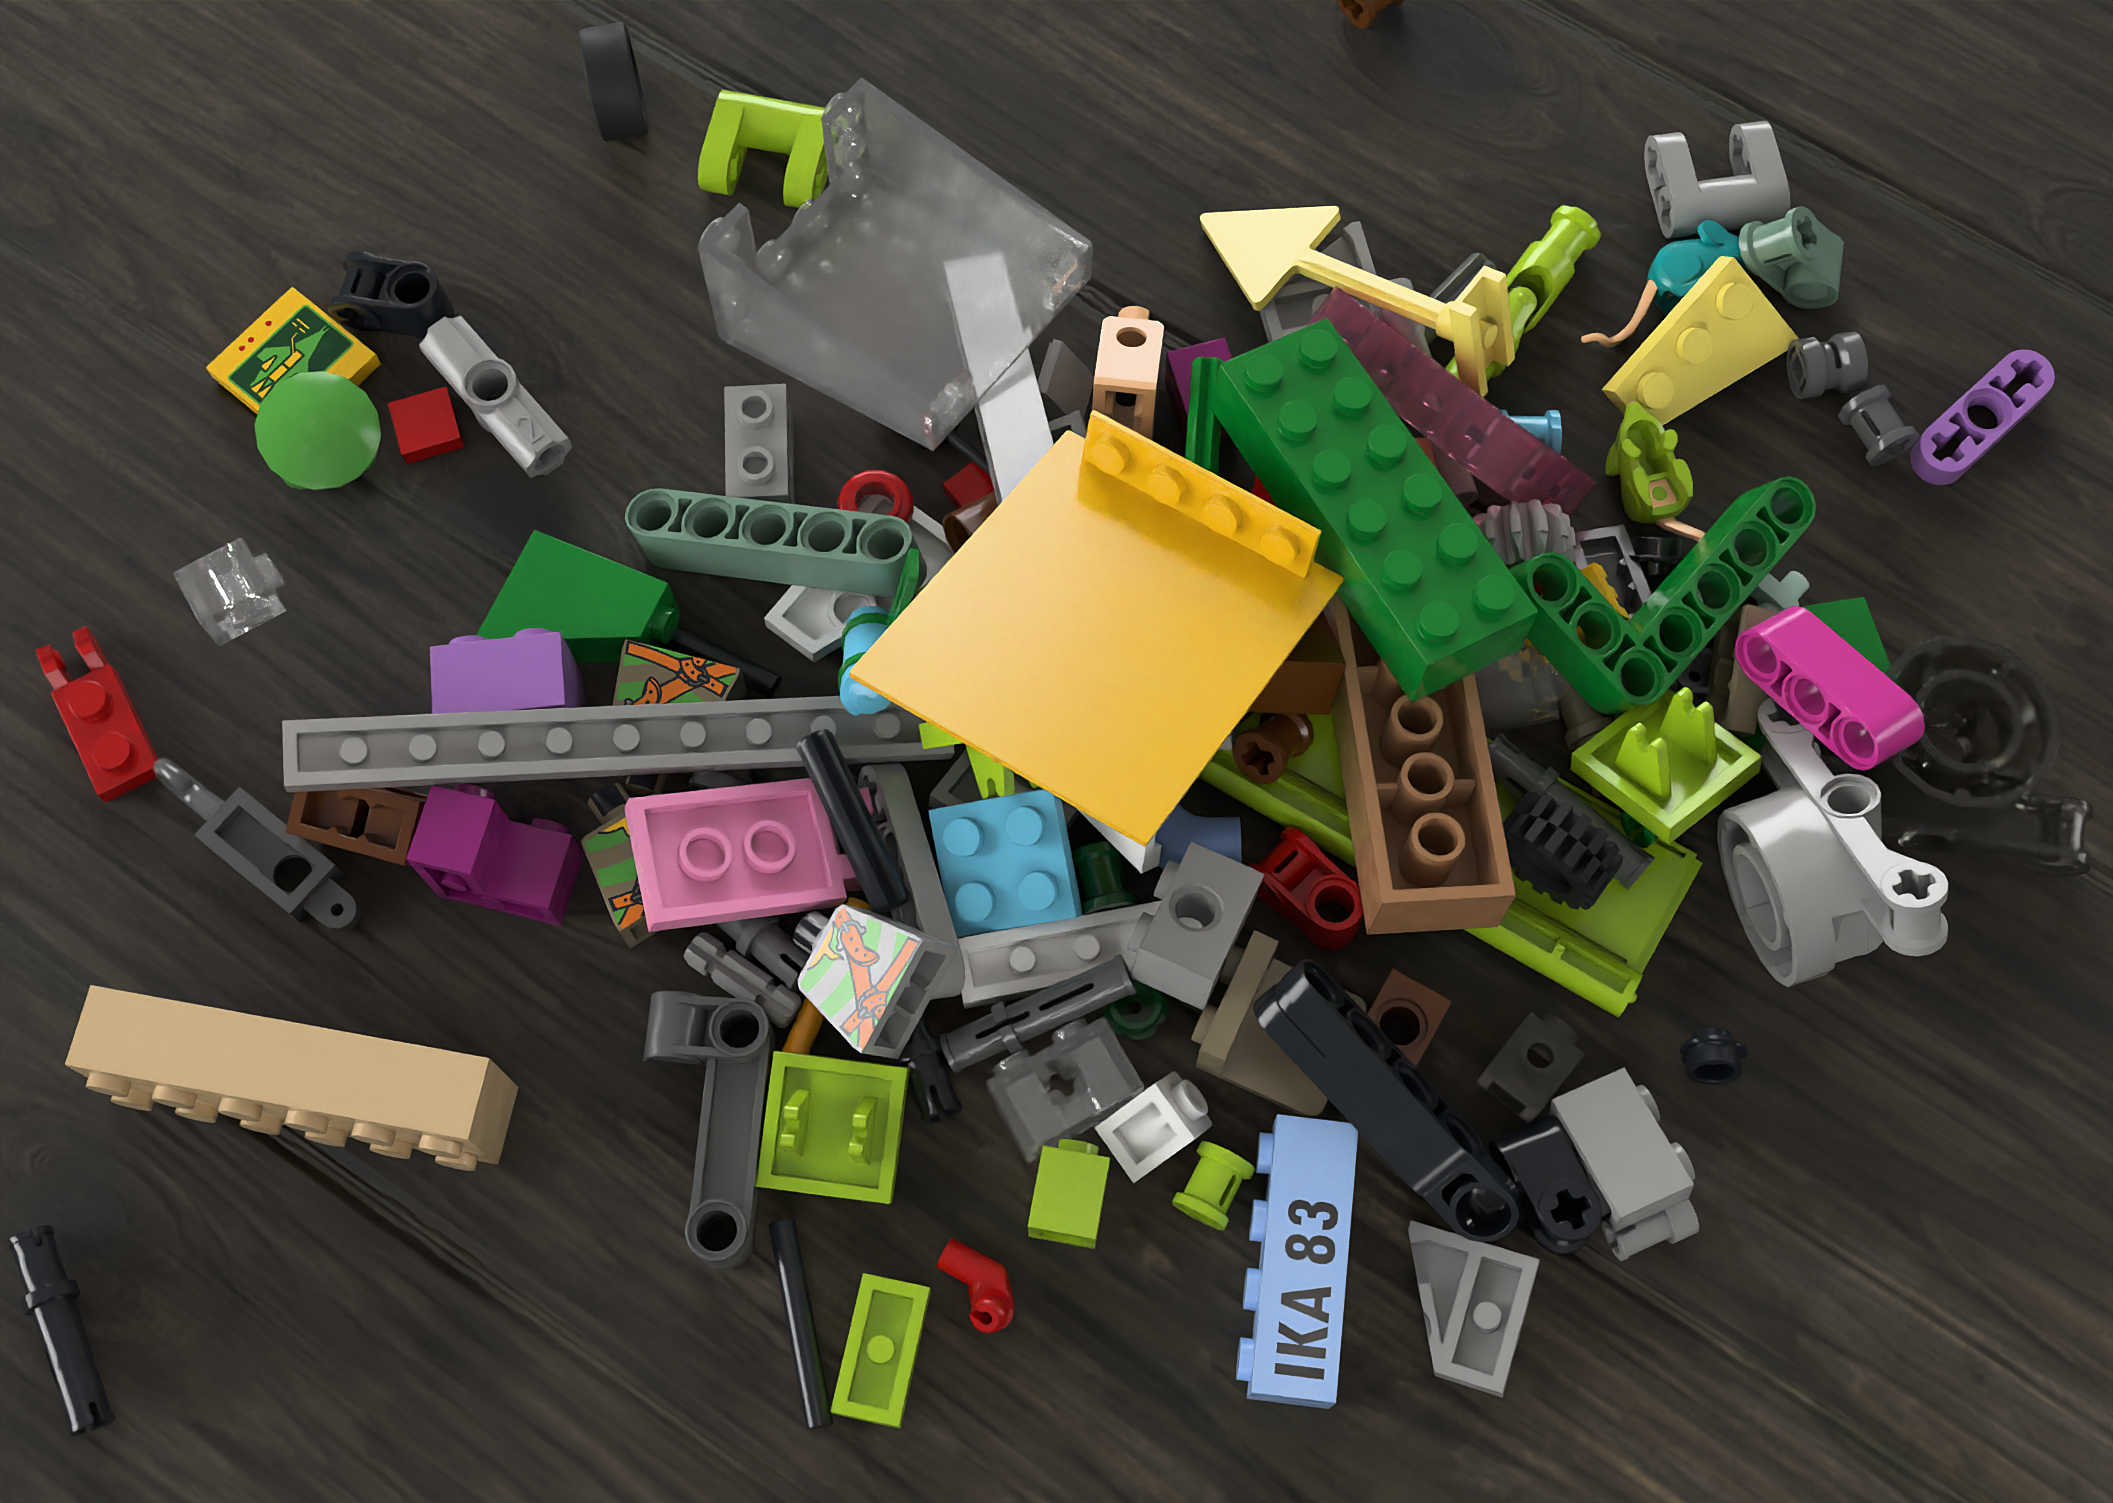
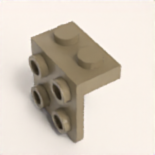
(1239, 1047)

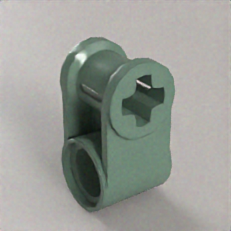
(1795, 258)

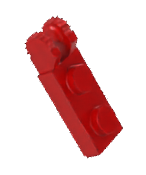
(100, 719)

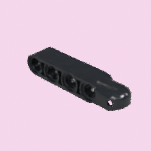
(1389, 1101)

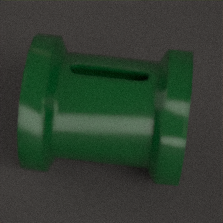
(1101, 878)

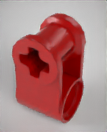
(1302, 879)

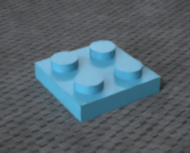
(1005, 862)

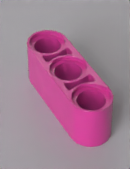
(1829, 688)

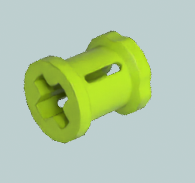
(1213, 1185)

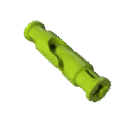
(1544, 273)

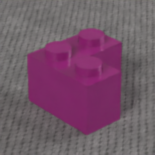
(485, 860)

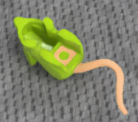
(1651, 478)

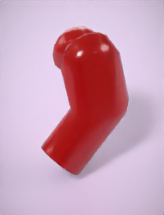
(986, 1282)

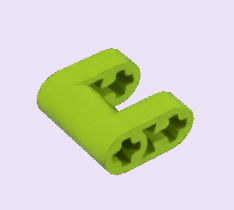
(766, 125)

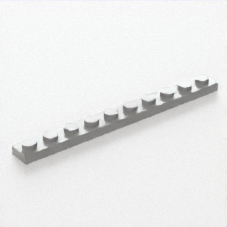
(586, 742)

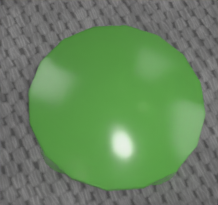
(317, 431)

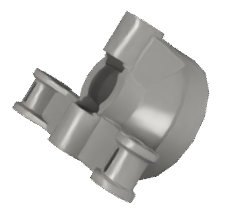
(1814, 868)

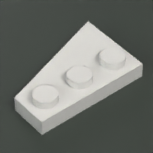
(816, 617)

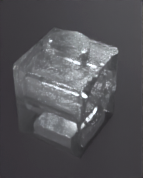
(232, 590)

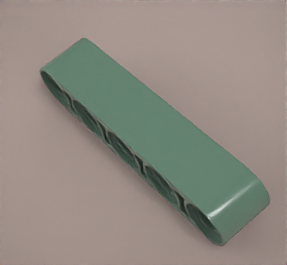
(773, 541)

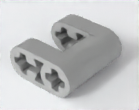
(1753, 194)

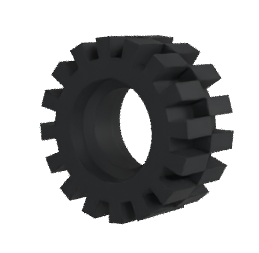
(1560, 851)

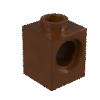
(1414, 1005)

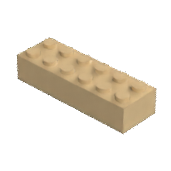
(293, 1077)

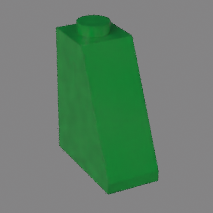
(583, 597)

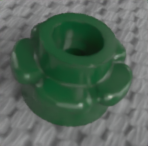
(1140, 1025)

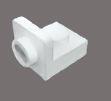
(1155, 1125)

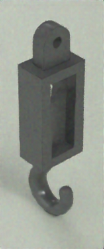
(256, 846)

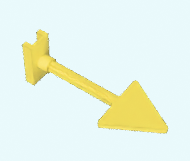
(1274, 244)

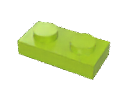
(881, 1350)

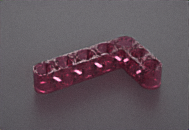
(1455, 414)

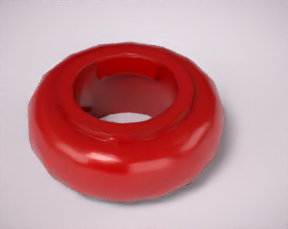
(877, 483)

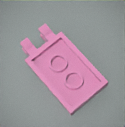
(737, 853)

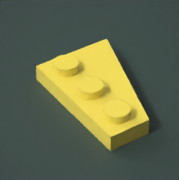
(1702, 345)

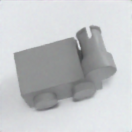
(1629, 1163)

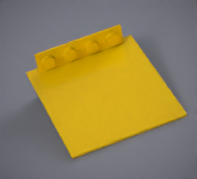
(1107, 625)

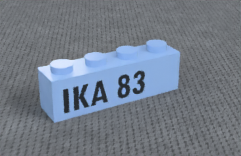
(1301, 1262)

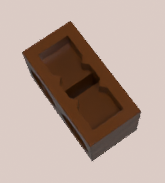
(359, 820)

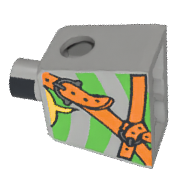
(870, 975)

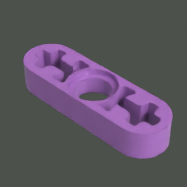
(1986, 393)

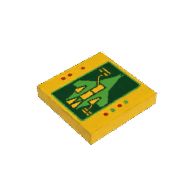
(289, 341)

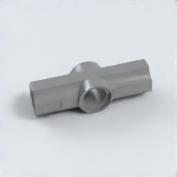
(515, 416)

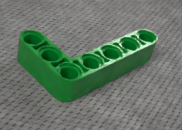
(1674, 607)

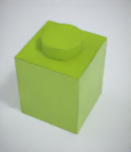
(1069, 1194)

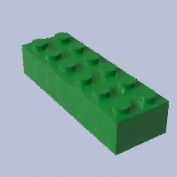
(1388, 522)

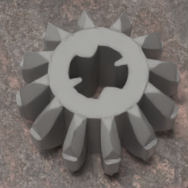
(1527, 531)

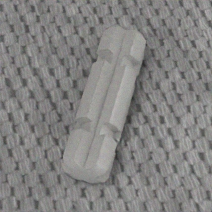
(742, 978)

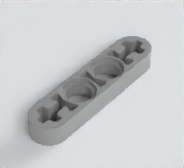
(907, 844)

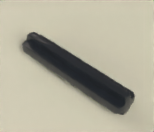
(852, 821)

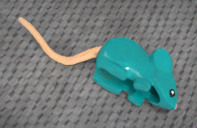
(1675, 273)

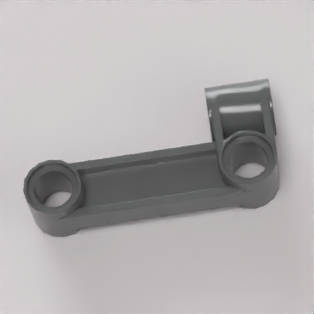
(733, 1110)

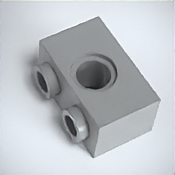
(759, 443)
(1188, 959)

